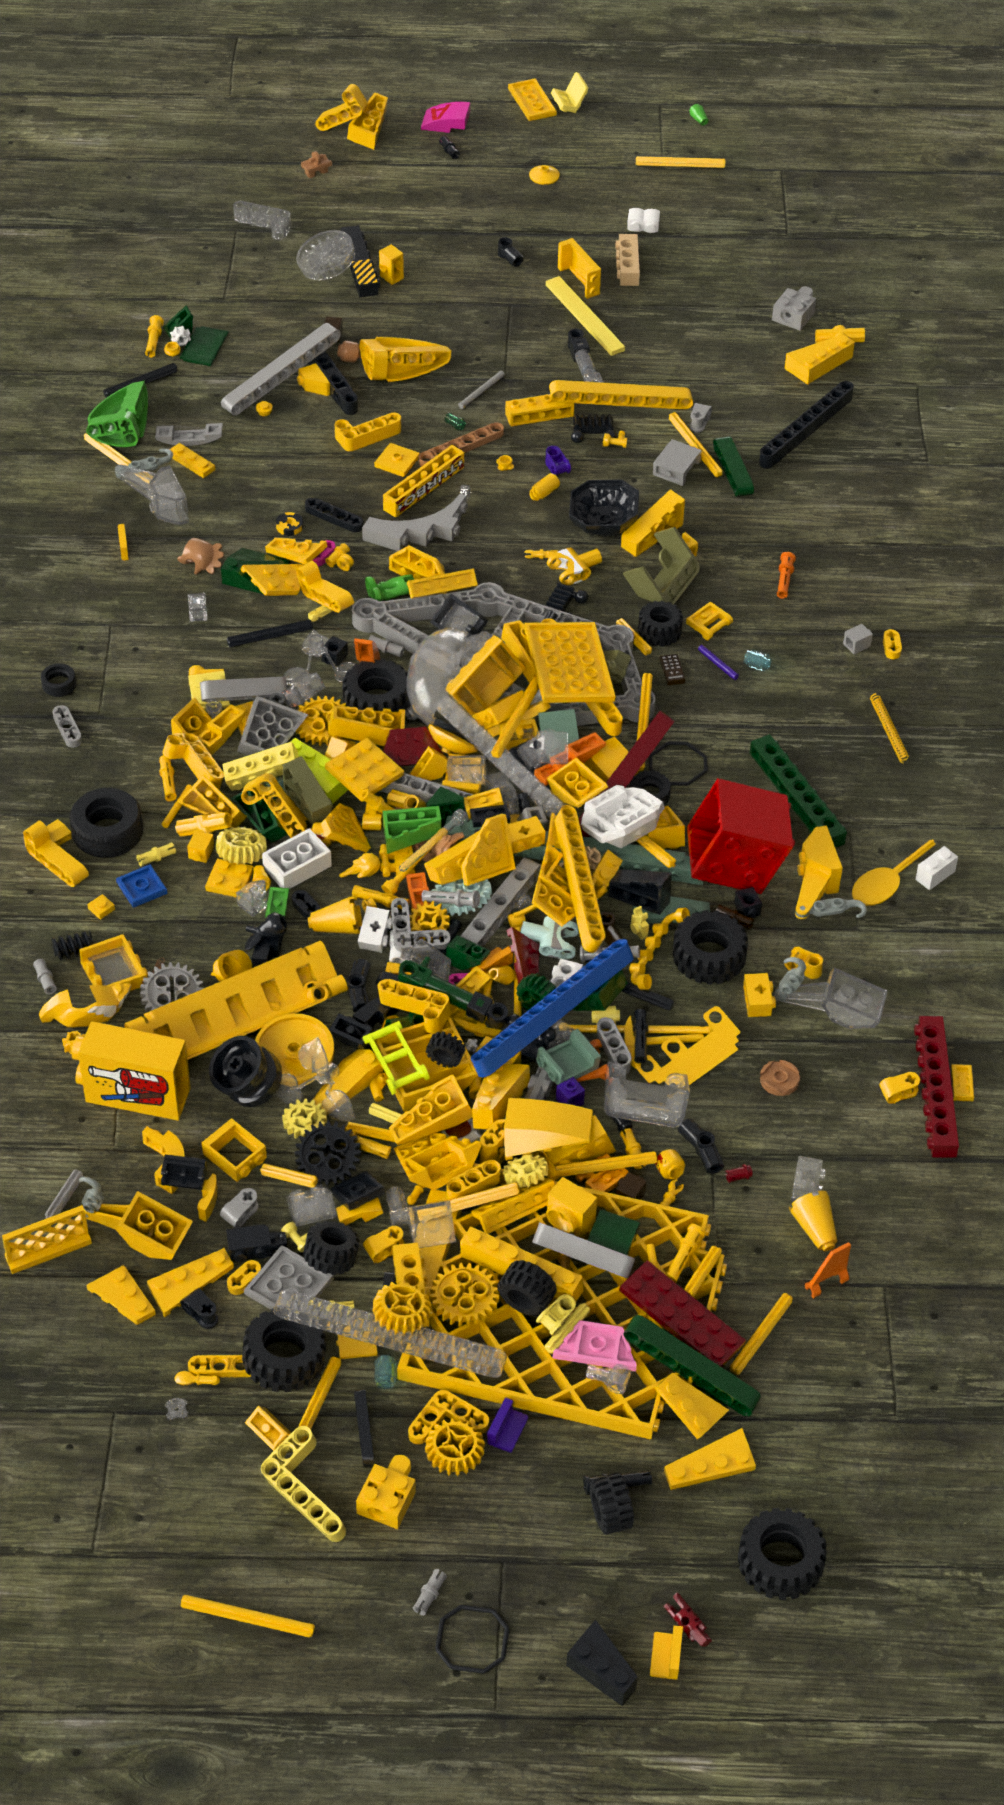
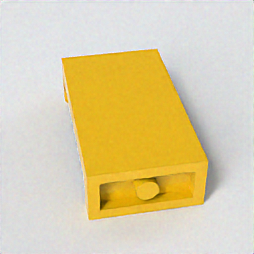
(573, 257)

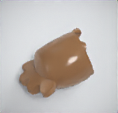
(202, 554)

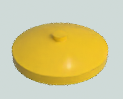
(287, 1035)

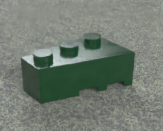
(261, 817)

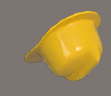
(231, 964)

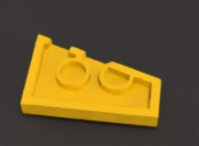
(124, 1294)
(690, 1404)

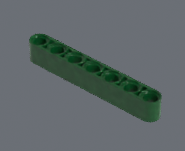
(692, 1364)

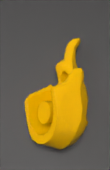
(367, 865)

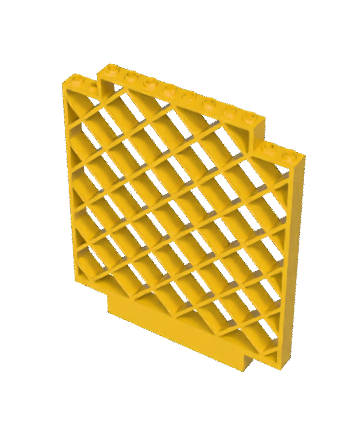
(672, 1223)

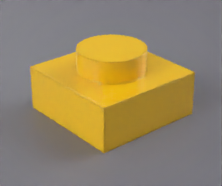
(101, 906)

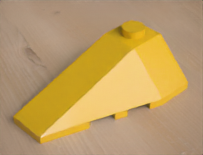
(438, 1110)

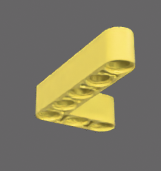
(298, 1490)

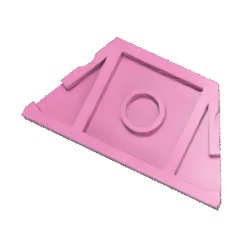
(596, 1345)

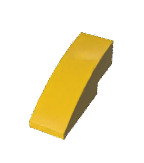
(221, 728)

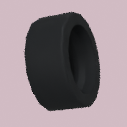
(55, 670)

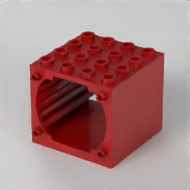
(739, 836)

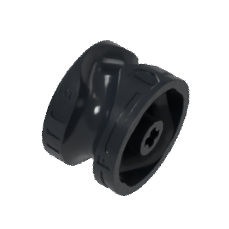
(245, 1071)

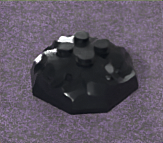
(604, 507)

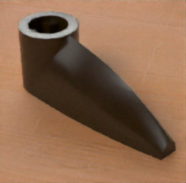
(611, 932)

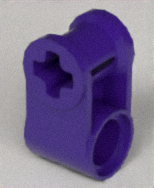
(557, 461)

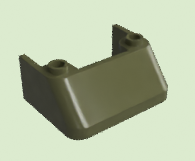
(677, 573)

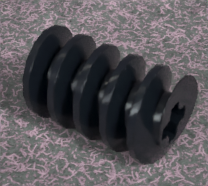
(71, 945)

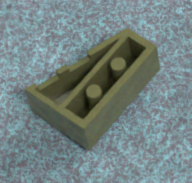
(305, 790)

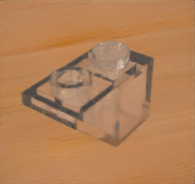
(252, 897)

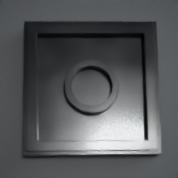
(357, 1190)

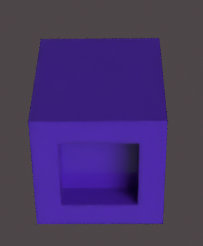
(570, 1092)

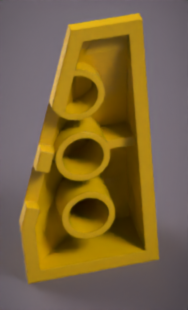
(354, 1074)

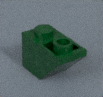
(465, 953)

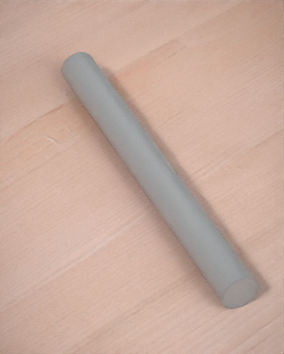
(481, 389)

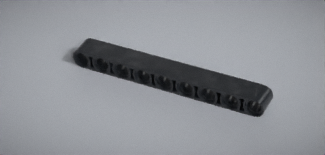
(806, 424)

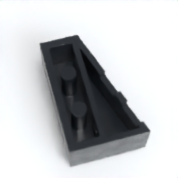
(642, 889)
(602, 1664)

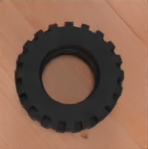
(376, 675)
(704, 965)
(277, 1371)
(777, 1579)

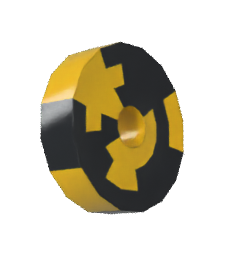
(289, 523)

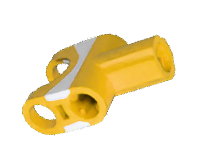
(575, 565)

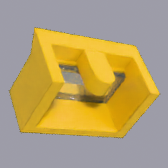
(526, 730)

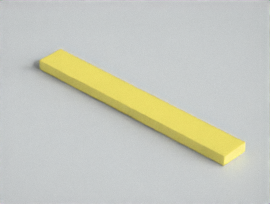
(585, 316)

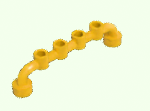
(638, 969)

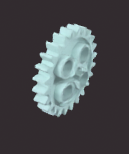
(483, 887)

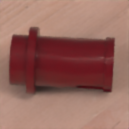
(739, 1173)

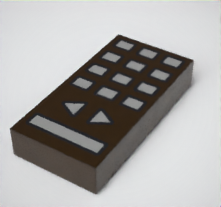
(672, 669)

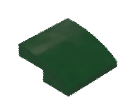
(614, 1231)

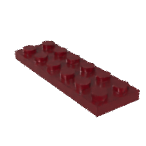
(681, 1314)

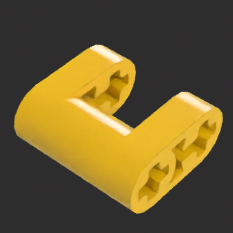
(492, 1143)

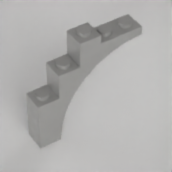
(420, 531)

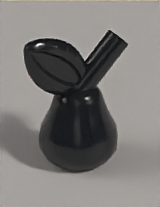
(272, 926)

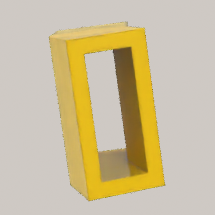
(59, 832)

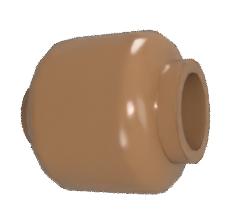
(349, 351)

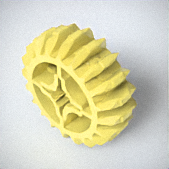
(240, 845)

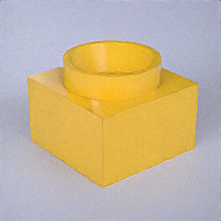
(571, 1208)

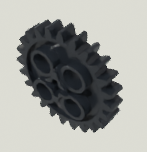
(333, 1136)

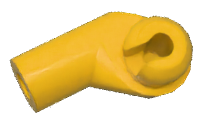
(377, 1085)

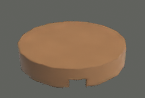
(779, 1078)

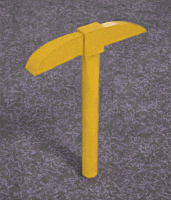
(479, 1028)
(629, 1039)

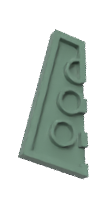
(676, 902)

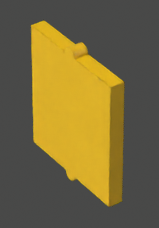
(354, 1348)

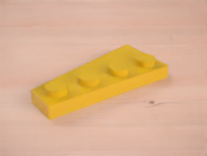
(179, 1282)
(715, 1461)

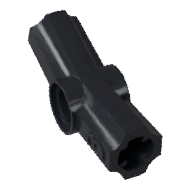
(356, 984)
(698, 1138)

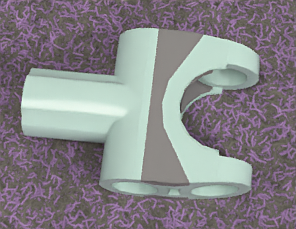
(550, 937)

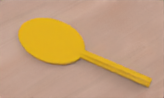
(883, 882)

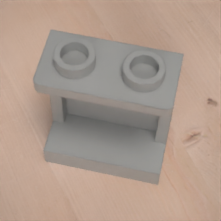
(676, 462)

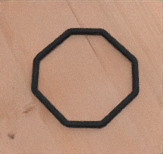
(690, 746)
(471, 1669)

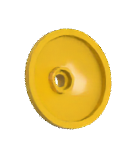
(451, 742)

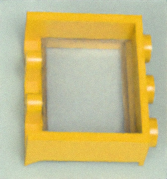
(113, 963)

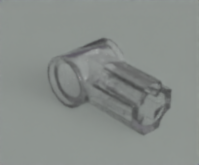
(397, 1207)

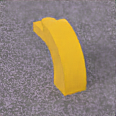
(164, 1144)

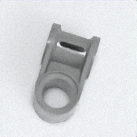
(700, 416)
(240, 1208)

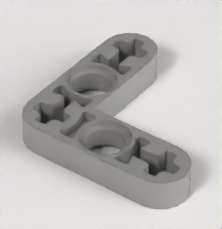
(407, 934)

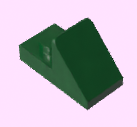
(182, 318)

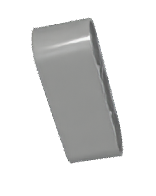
(612, 1037)

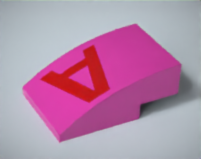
(446, 116)

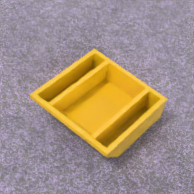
(485, 676)
(417, 1040)

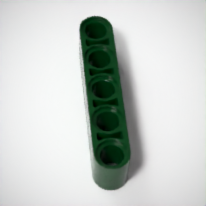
(733, 466)

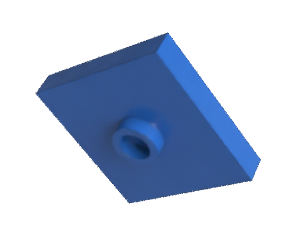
(141, 886)

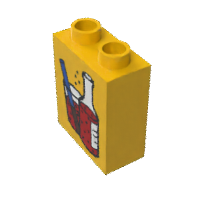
(133, 1070)

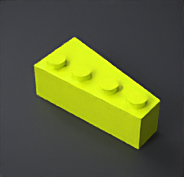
(316, 763)

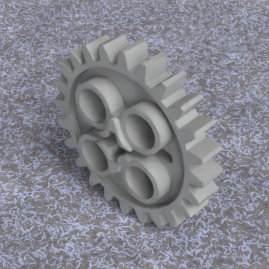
(153, 993)

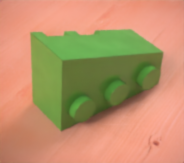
(410, 826)

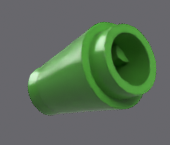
(698, 114)

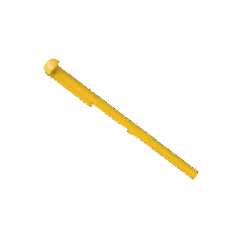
(652, 1029)

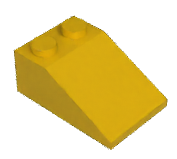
(575, 783)
(669, 830)

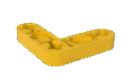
(443, 1410)

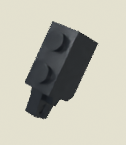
(253, 1242)

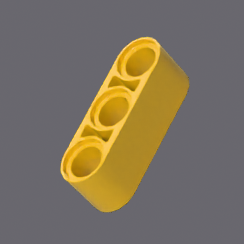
(479, 1174)

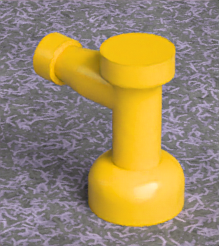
(615, 441)

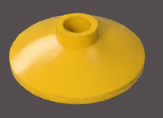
(544, 174)

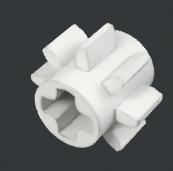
(180, 335)

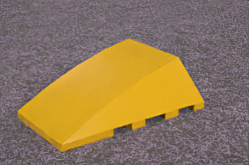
(552, 889)
(543, 1125)
(436, 1159)

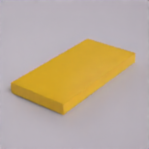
(532, 99)

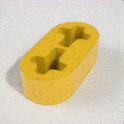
(888, 644)
(243, 1277)

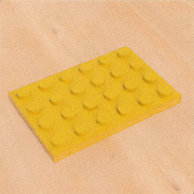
(569, 662)

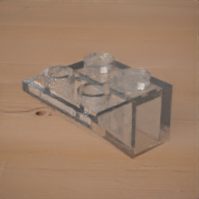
(311, 1205)

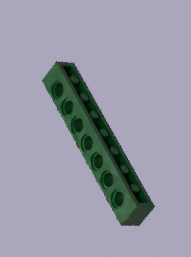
(792, 783)

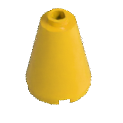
(337, 918)
(816, 1219)

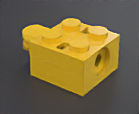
(384, 1491)

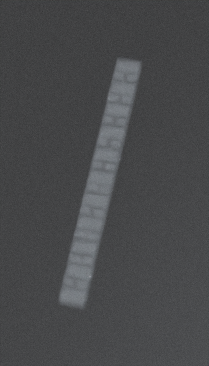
(507, 763)
(363, 1327)

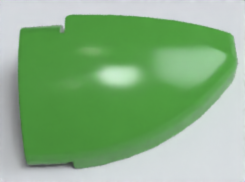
(120, 417)

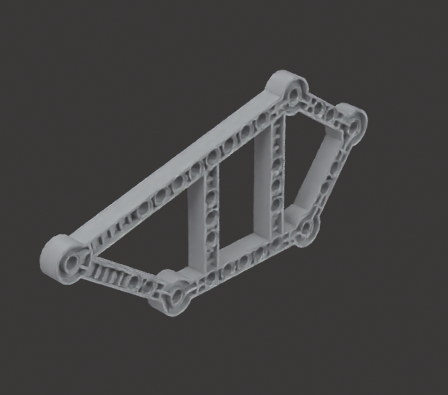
(489, 600)

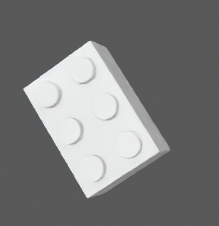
(297, 859)

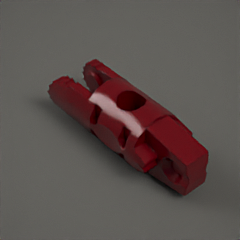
(689, 1620)

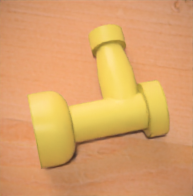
(291, 1232)

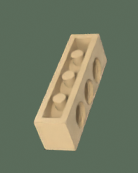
(627, 259)

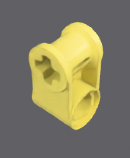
(554, 1315)

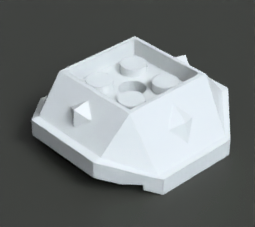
(621, 815)

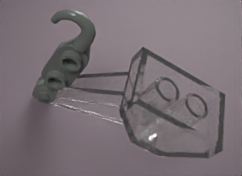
(160, 488)
(843, 997)

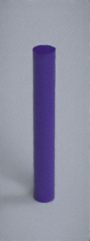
(718, 662)

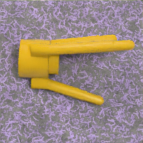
(517, 918)

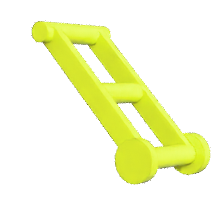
(421, 1070)

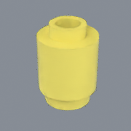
(610, 1012)

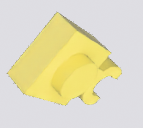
(638, 923)

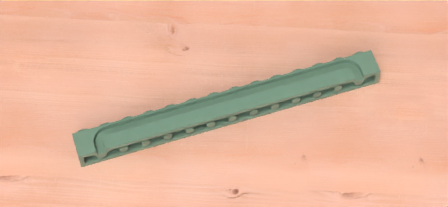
(633, 856)

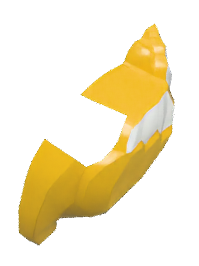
(107, 1004)

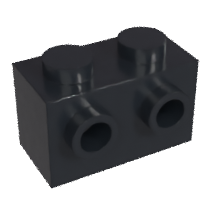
(350, 1031)

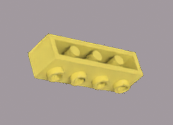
(245, 769)

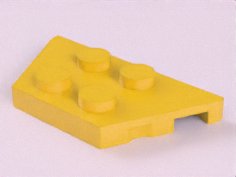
(274, 578)

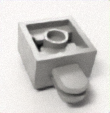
(794, 307)

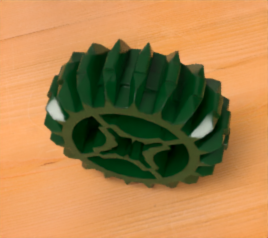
(533, 989)

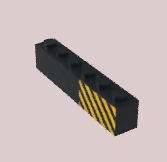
(362, 267)

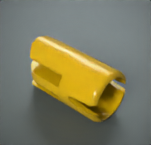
(544, 487)

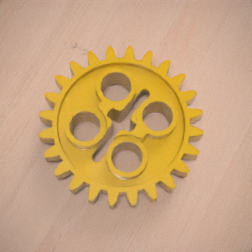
(314, 726)
(464, 1294)

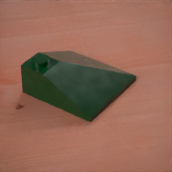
(232, 573)

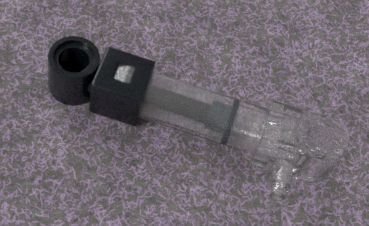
(580, 353)

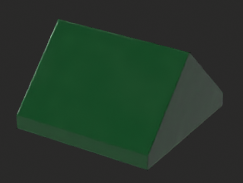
(447, 802)

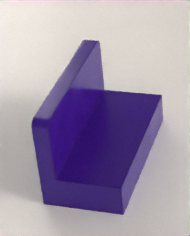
(506, 1427)

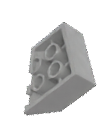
(268, 726)

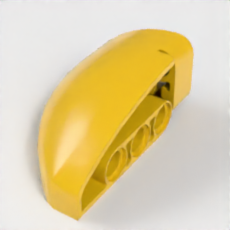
(401, 358)

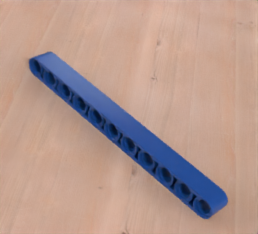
(552, 1008)

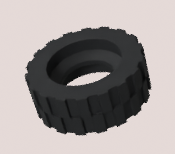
(655, 779)

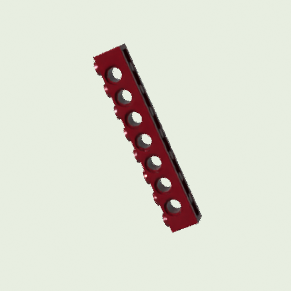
(937, 1087)

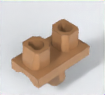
(316, 163)

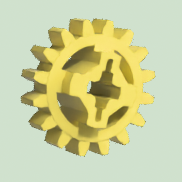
(302, 1116)
(526, 1170)

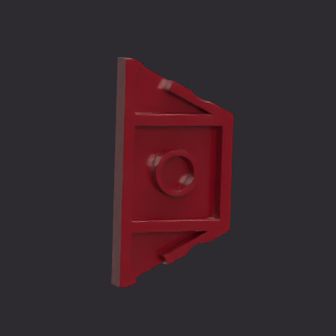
(408, 745)

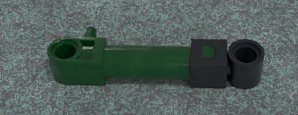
(476, 1005)

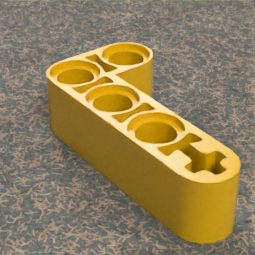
(353, 107)
(367, 433)
(321, 590)
(195, 755)
(277, 808)
(53, 856)
(418, 1000)

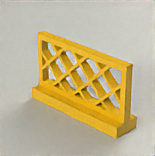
(55, 1244)

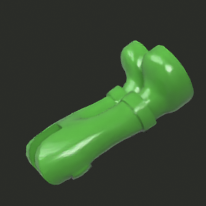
(389, 589)

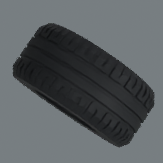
(110, 840)

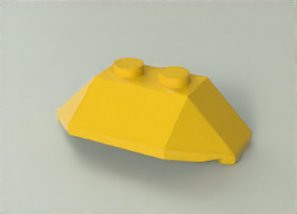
(415, 562)

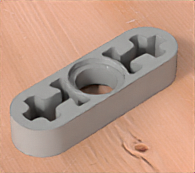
(66, 732)

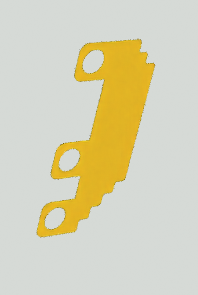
(699, 1057)

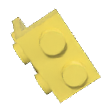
(571, 98)

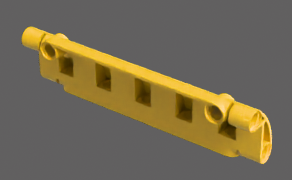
(215, 1015)

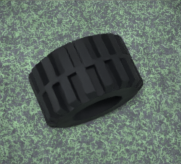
(660, 623)
(331, 1247)
(527, 1288)
(611, 1503)

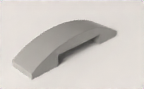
(189, 437)

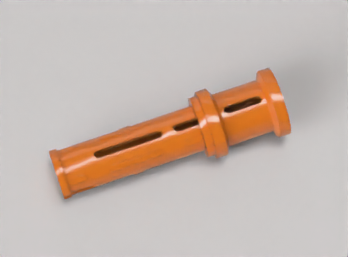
(786, 569)

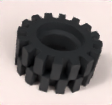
(445, 1049)

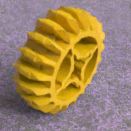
(401, 1314)
(447, 1455)

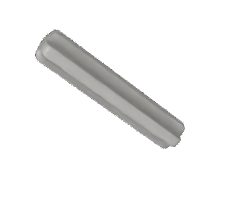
(64, 1194)

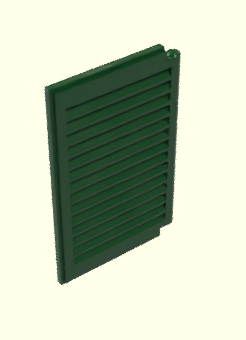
(204, 345)

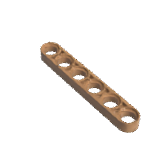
(465, 447)

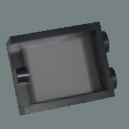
(453, 607)

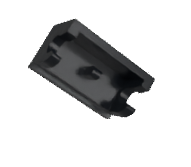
(183, 1172)

